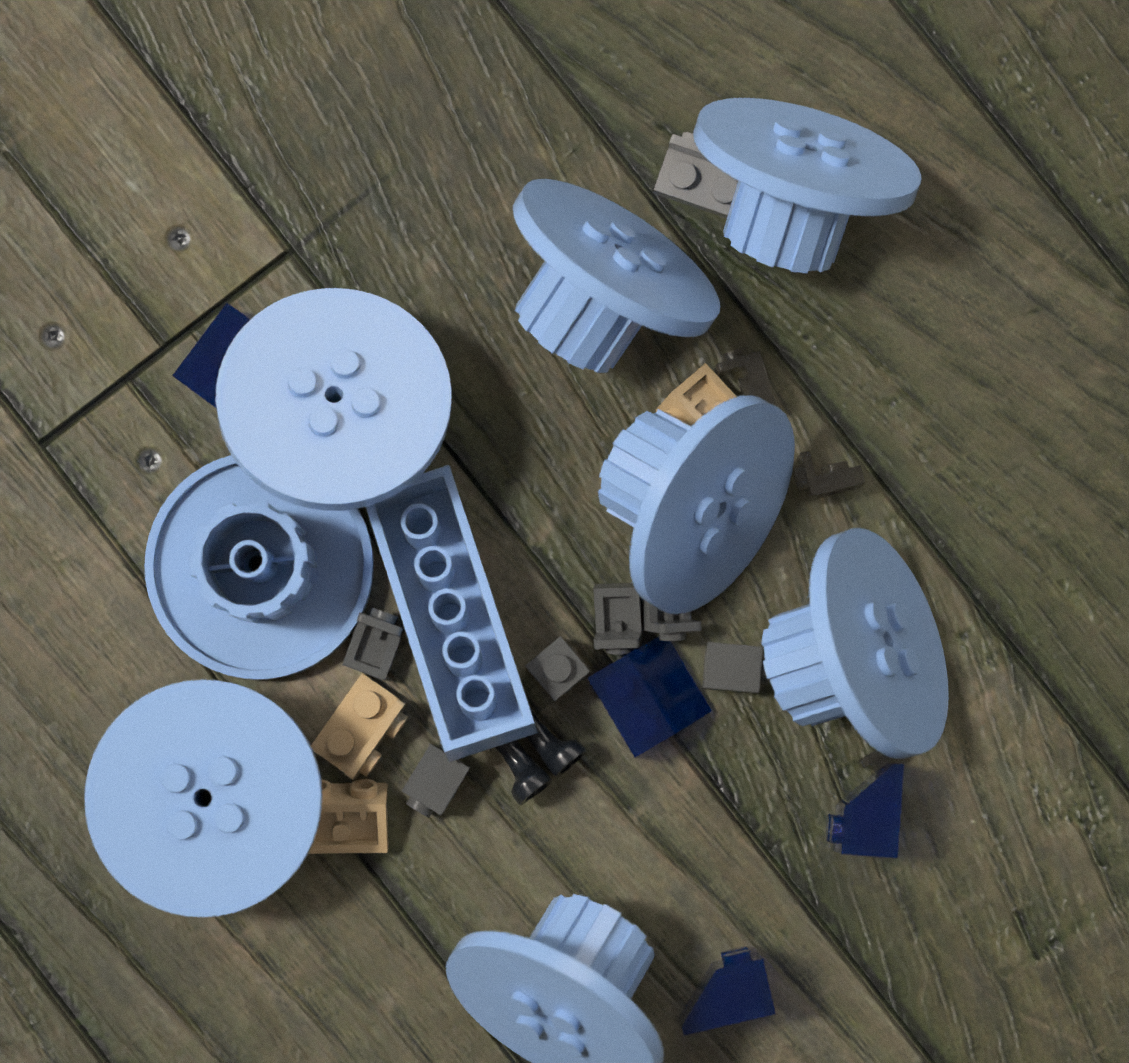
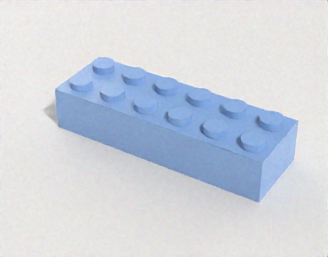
(450, 617)

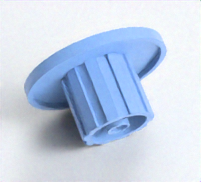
(800, 178)
(603, 277)
(333, 399)
(698, 496)
(266, 620)
(862, 648)
(151, 809)
(562, 988)

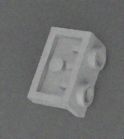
(693, 179)

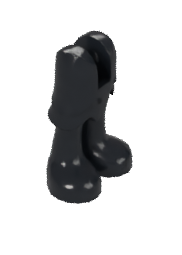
(529, 776)

